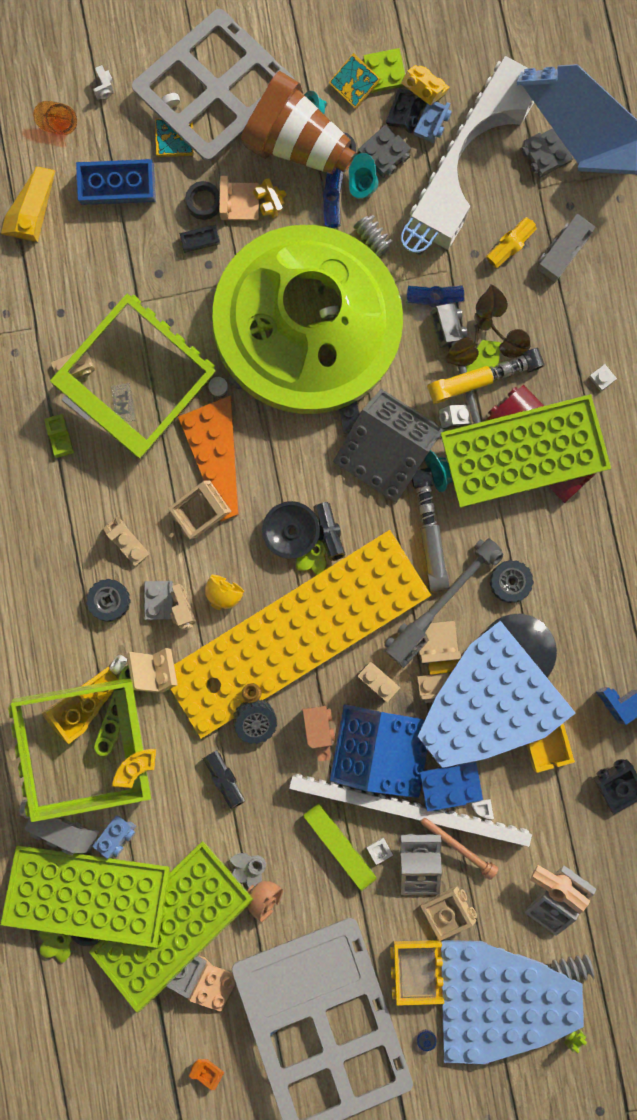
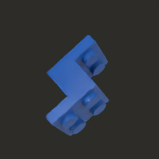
(623, 708)
(451, 786)

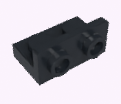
(405, 110)

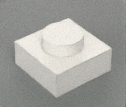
(602, 377)

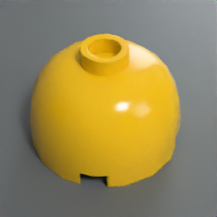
(222, 593)

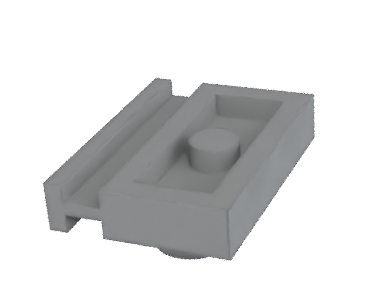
(158, 600)

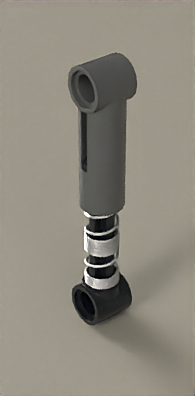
(430, 533)

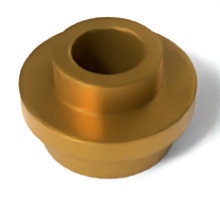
(251, 687)

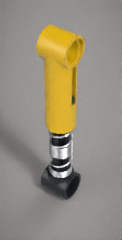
(446, 388)

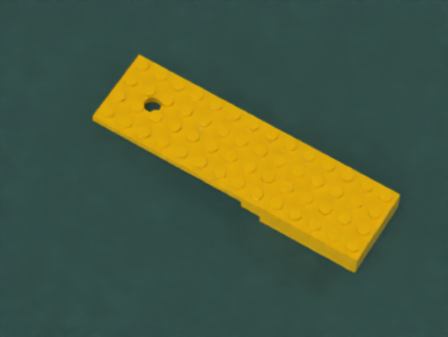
(299, 631)

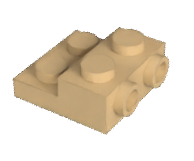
(182, 613)
(449, 913)

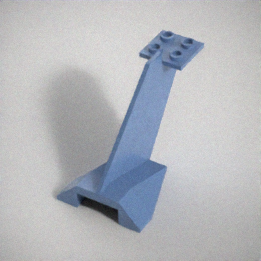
(585, 118)

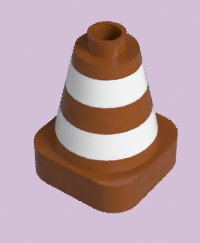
(295, 129)

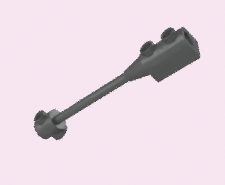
(448, 332)
(413, 636)

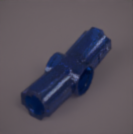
(332, 208)
(447, 295)

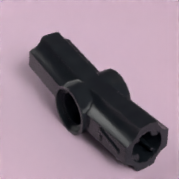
(329, 531)
(224, 779)

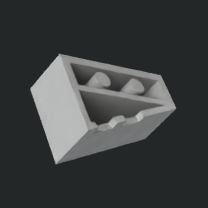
(565, 248)
(63, 834)

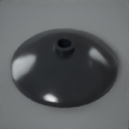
(281, 520)

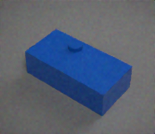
(116, 182)

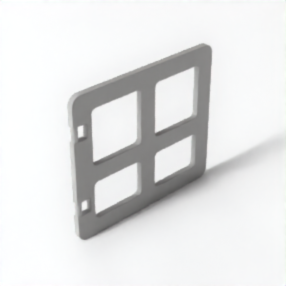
(216, 87)

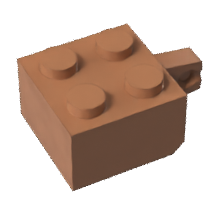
(318, 731)

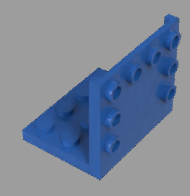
(379, 752)

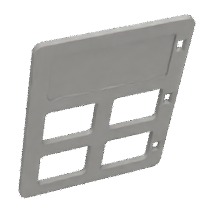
(303, 982)

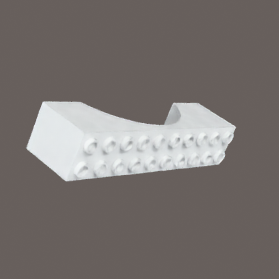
(443, 203)

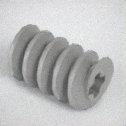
(372, 235)
(574, 968)

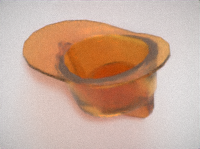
(55, 117)

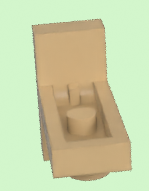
(125, 540)

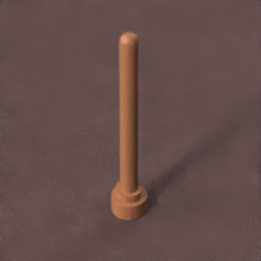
(488, 869)

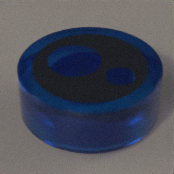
(426, 1040)

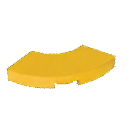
(133, 767)

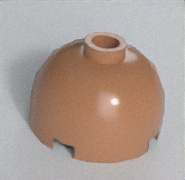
(264, 897)

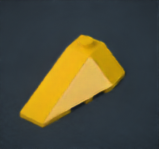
(28, 210)
(73, 714)

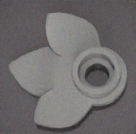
(245, 870)

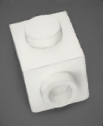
(105, 89)
(454, 416)

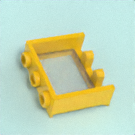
(417, 972)

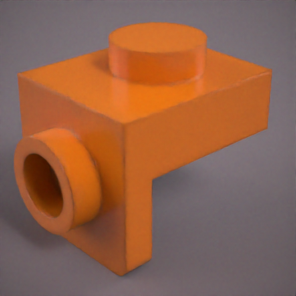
(206, 1073)

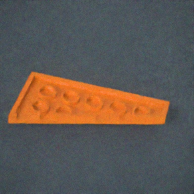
(212, 444)

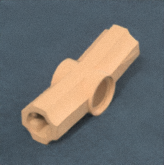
(560, 889)

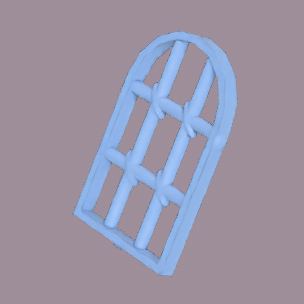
(416, 235)

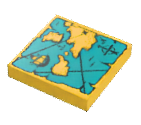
(354, 80)
(169, 142)

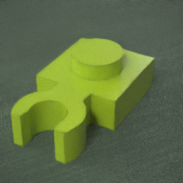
(575, 1040)

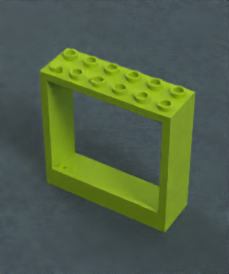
(100, 411)
(131, 743)

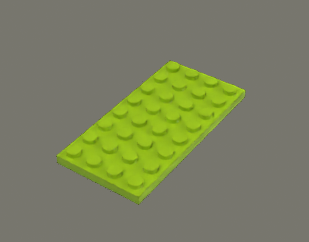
(525, 451)
(86, 896)
(197, 908)

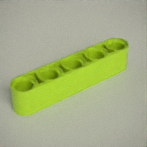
(110, 717)
(340, 847)

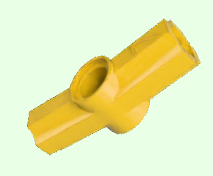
(511, 242)

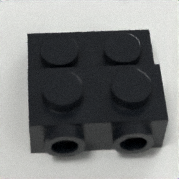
(618, 785)

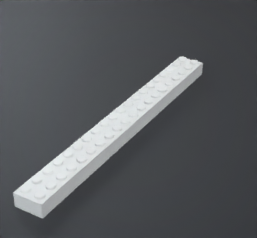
(414, 810)

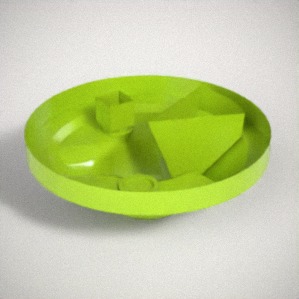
(286, 365)

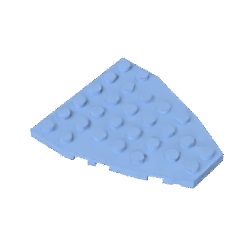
(492, 703)
(502, 1003)

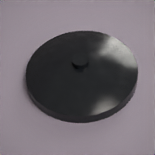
(533, 638)

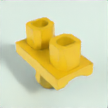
(272, 196)

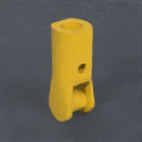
(442, 666)

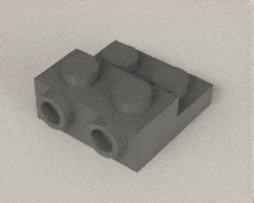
(386, 151)
(546, 152)

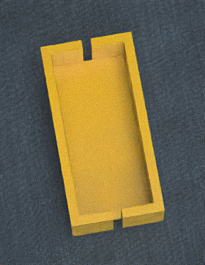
(550, 749)

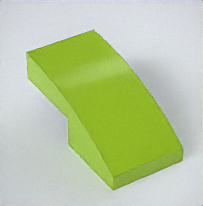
(59, 435)

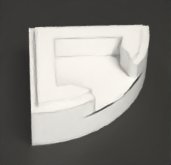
(483, 808)

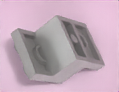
(420, 864)
(558, 915)

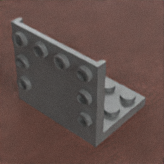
(387, 445)

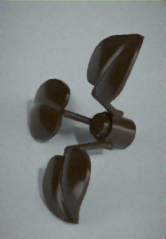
(489, 305)

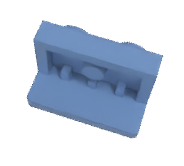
(431, 121)
(114, 836)

